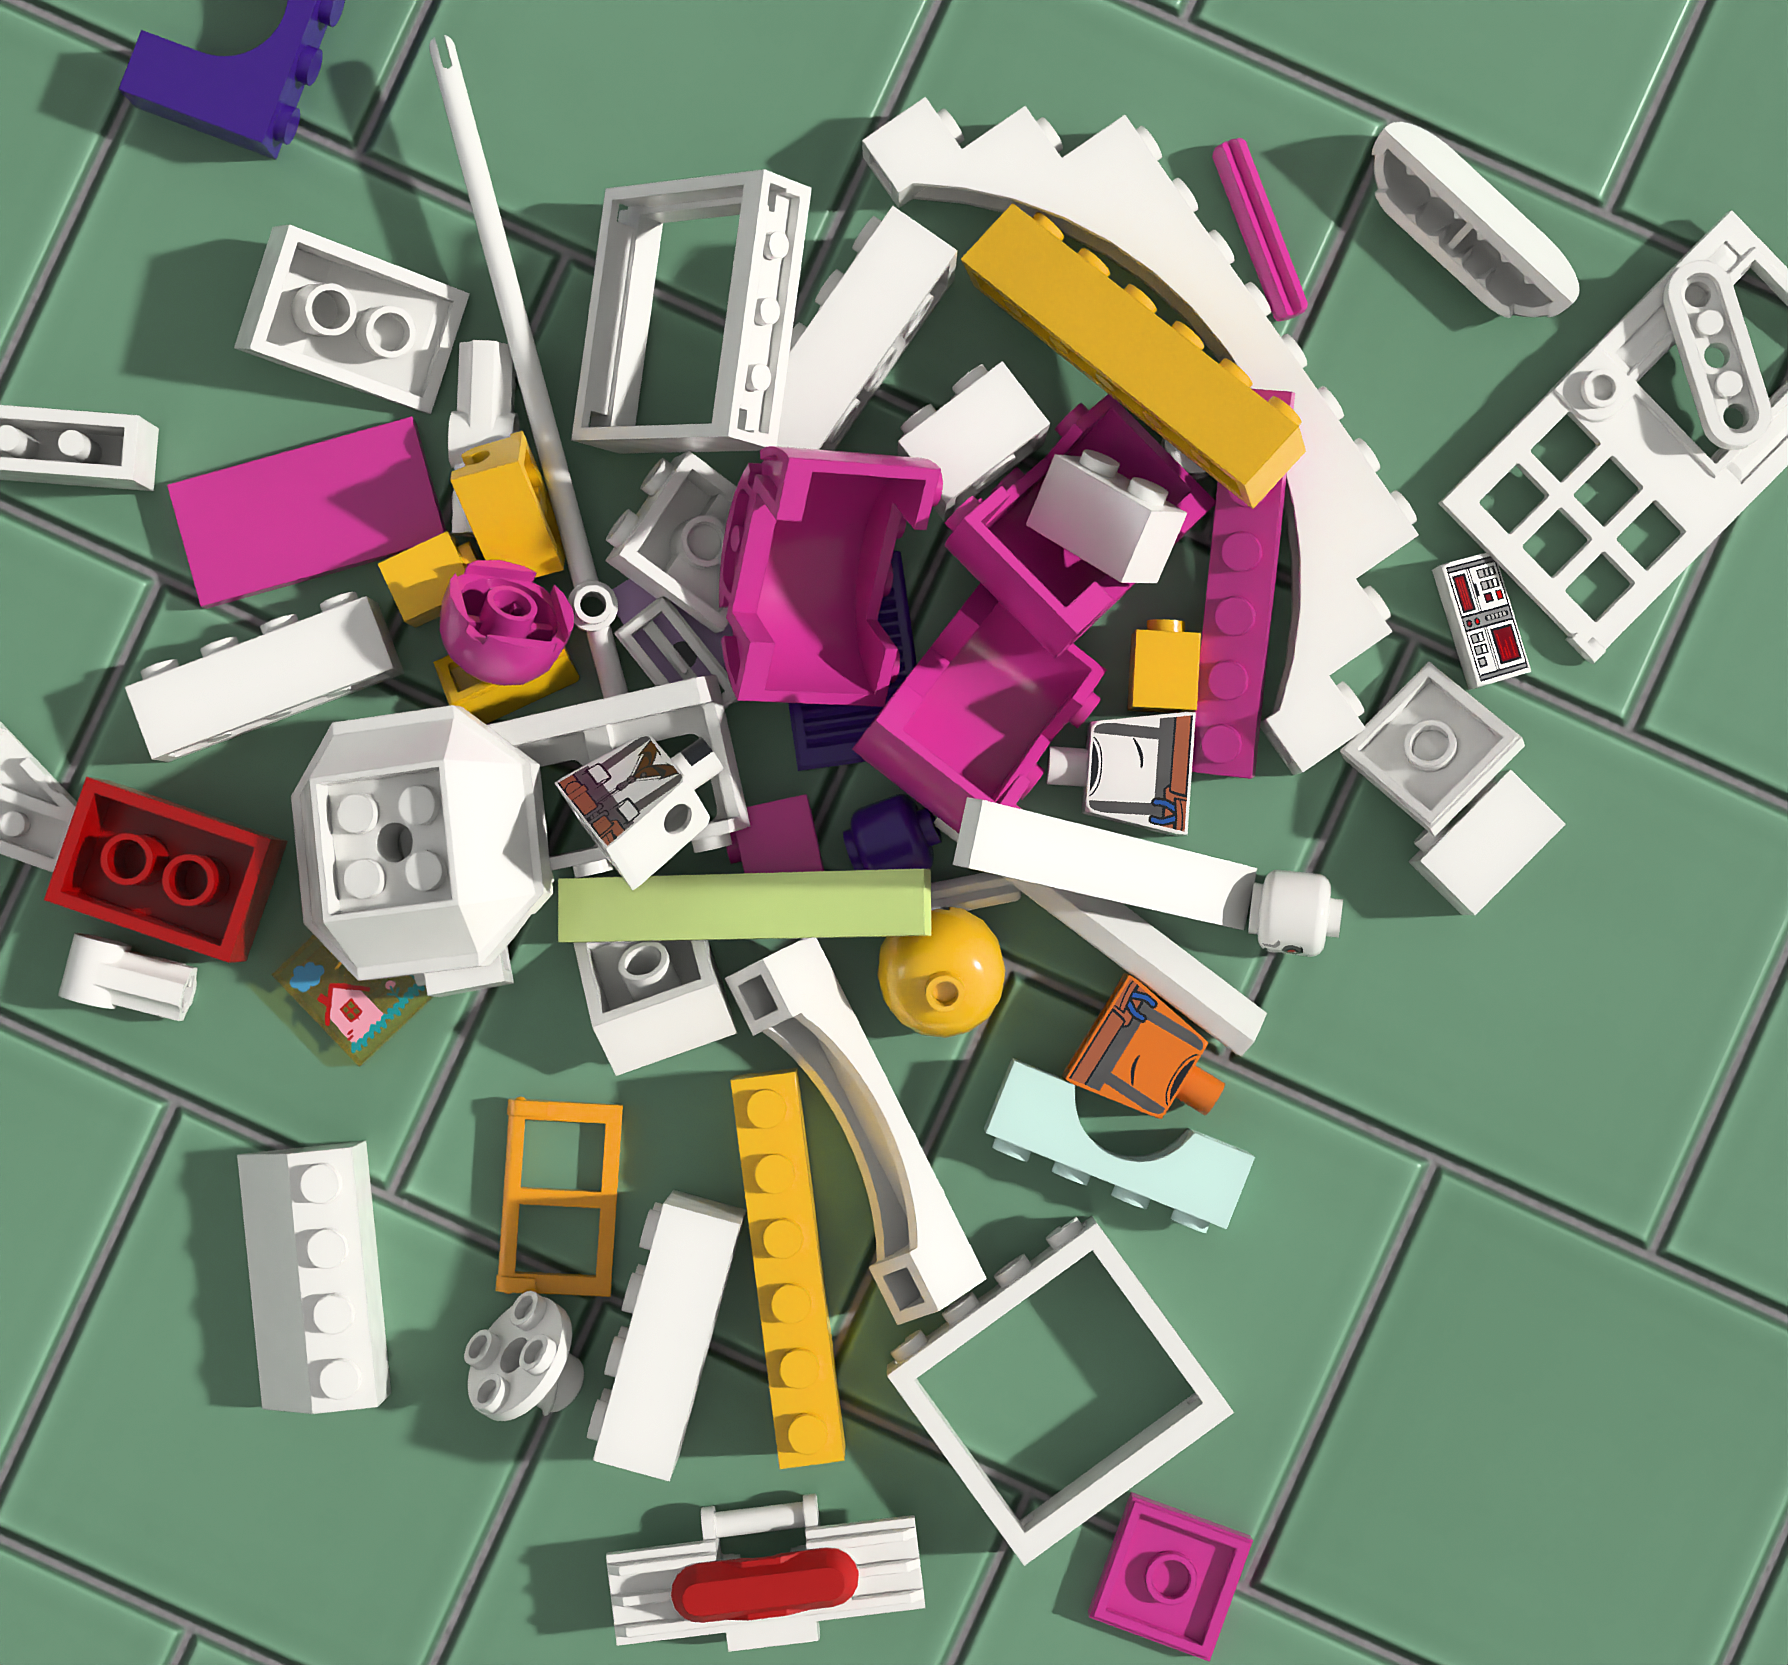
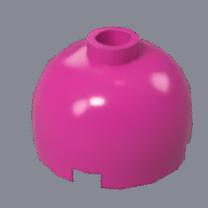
(503, 623)

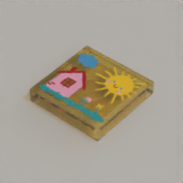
(352, 1012)

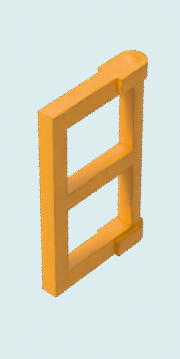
(513, 1281)

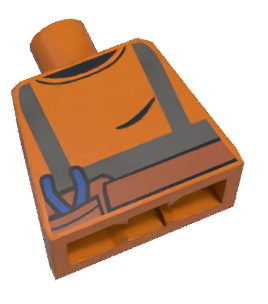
(1143, 1055)

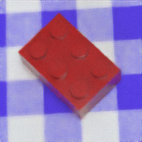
(165, 870)

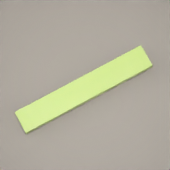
(746, 906)

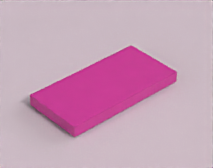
(306, 512)

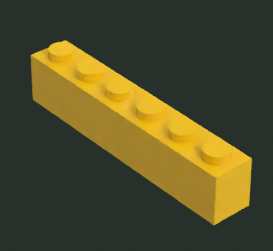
(1135, 354)
(788, 1268)

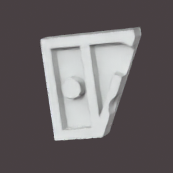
(32, 806)

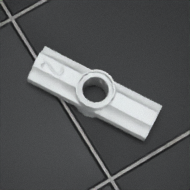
(483, 408)

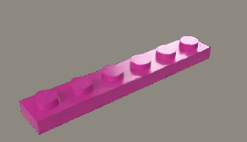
(1237, 627)

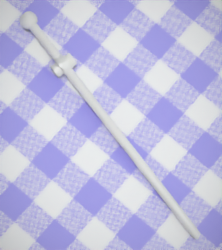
(530, 376)

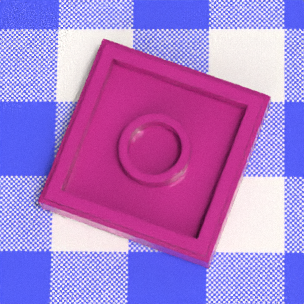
(1170, 1576)

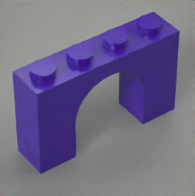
(235, 97)

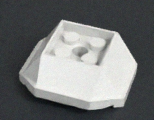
(474, 855)

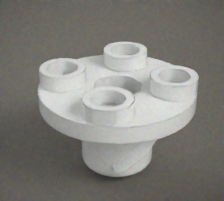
(524, 1361)

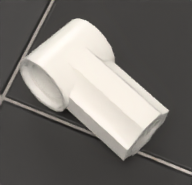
(110, 974)

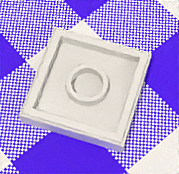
(1432, 748)

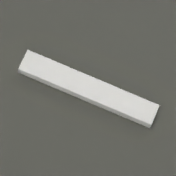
(1103, 864)
(1151, 960)

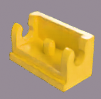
(509, 505)

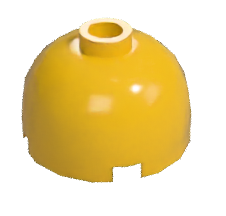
(946, 979)

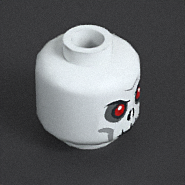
(1294, 913)

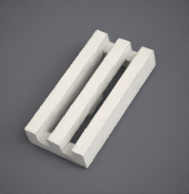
(645, 620)

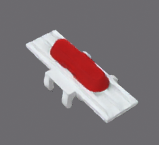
(766, 1599)

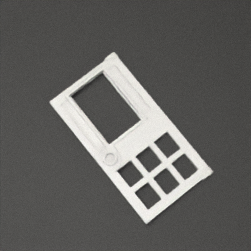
(1645, 444)

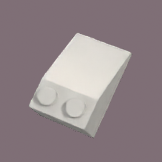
(351, 319)

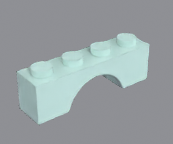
(1191, 1175)

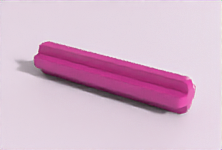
(1259, 229)

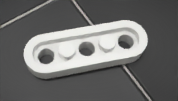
(1721, 327)

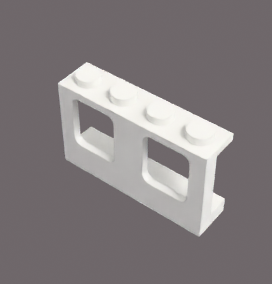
(602, 725)

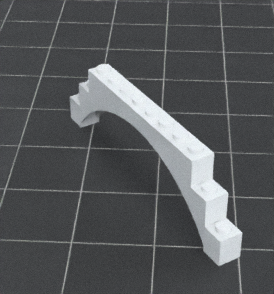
(1129, 210)

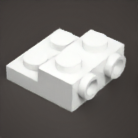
(677, 537)

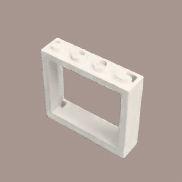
(756, 323)
(1118, 1470)

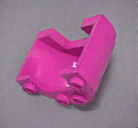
(810, 570)
(1035, 578)
(979, 712)

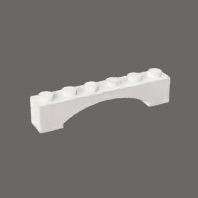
(919, 1242)

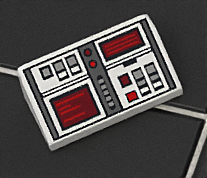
(1481, 620)

